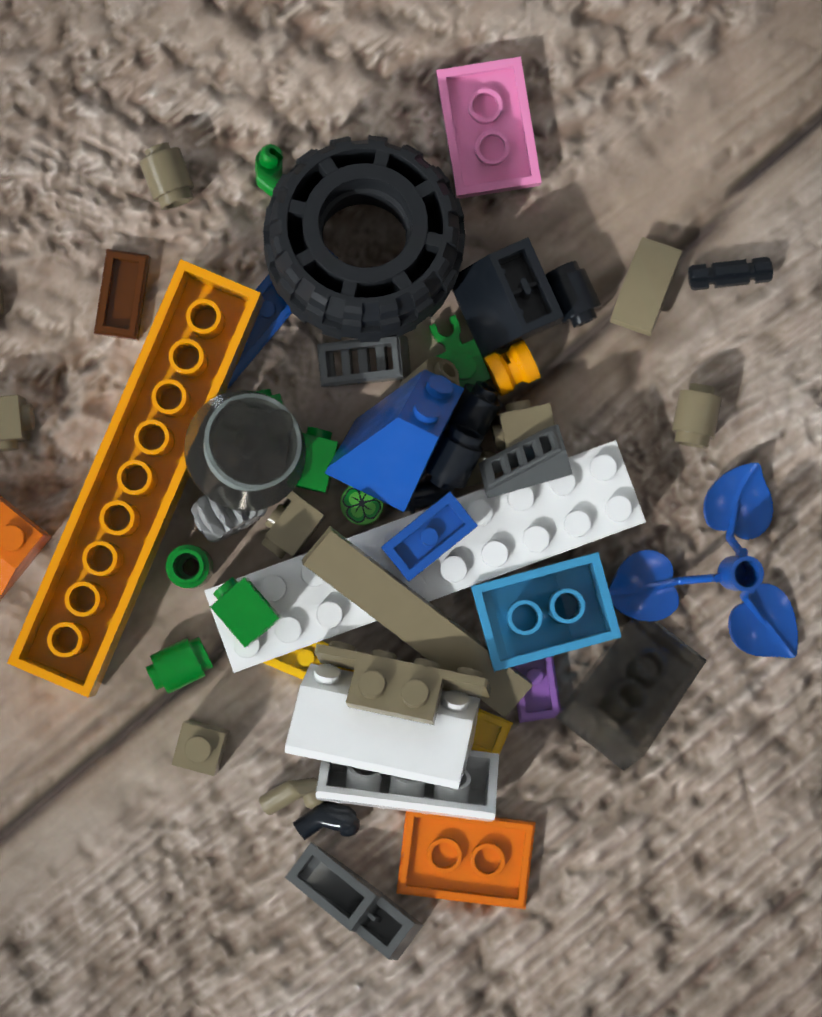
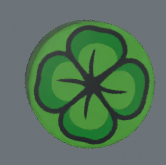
(360, 507)

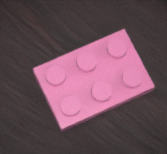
(488, 127)

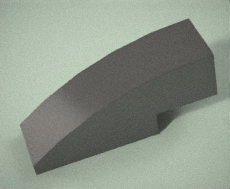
(354, 902)

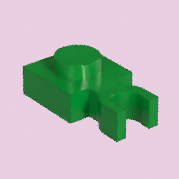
(464, 356)

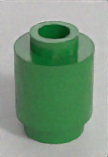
(177, 560)
(179, 664)

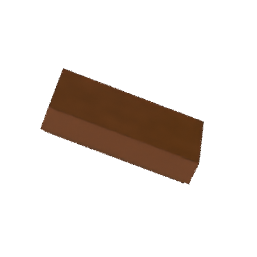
(122, 294)

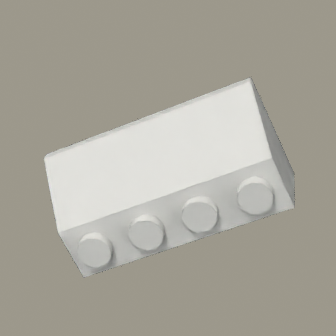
(377, 742)
(368, 788)

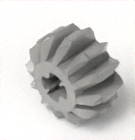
(221, 522)

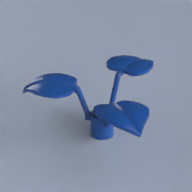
(743, 508)

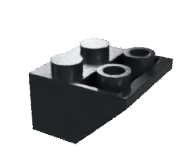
(506, 298)

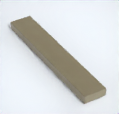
(410, 616)

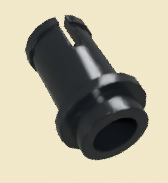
(425, 495)

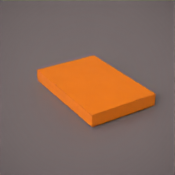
(466, 859)

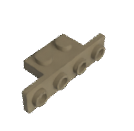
(396, 686)

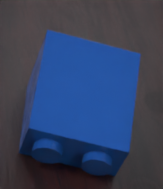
(396, 439)

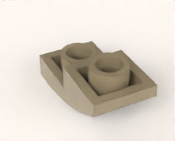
(646, 286)

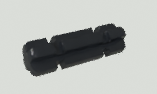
(730, 273)

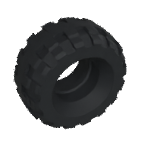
(359, 299)

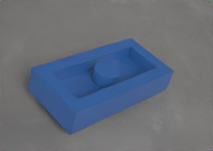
(429, 536)

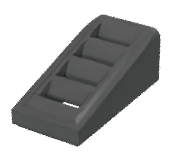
(400, 358)
(537, 458)

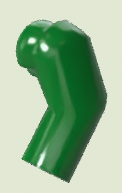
(268, 167)

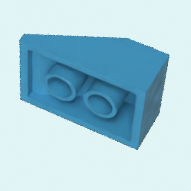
(546, 611)

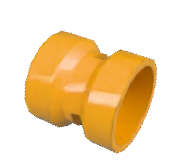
(512, 367)

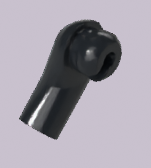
(330, 816)

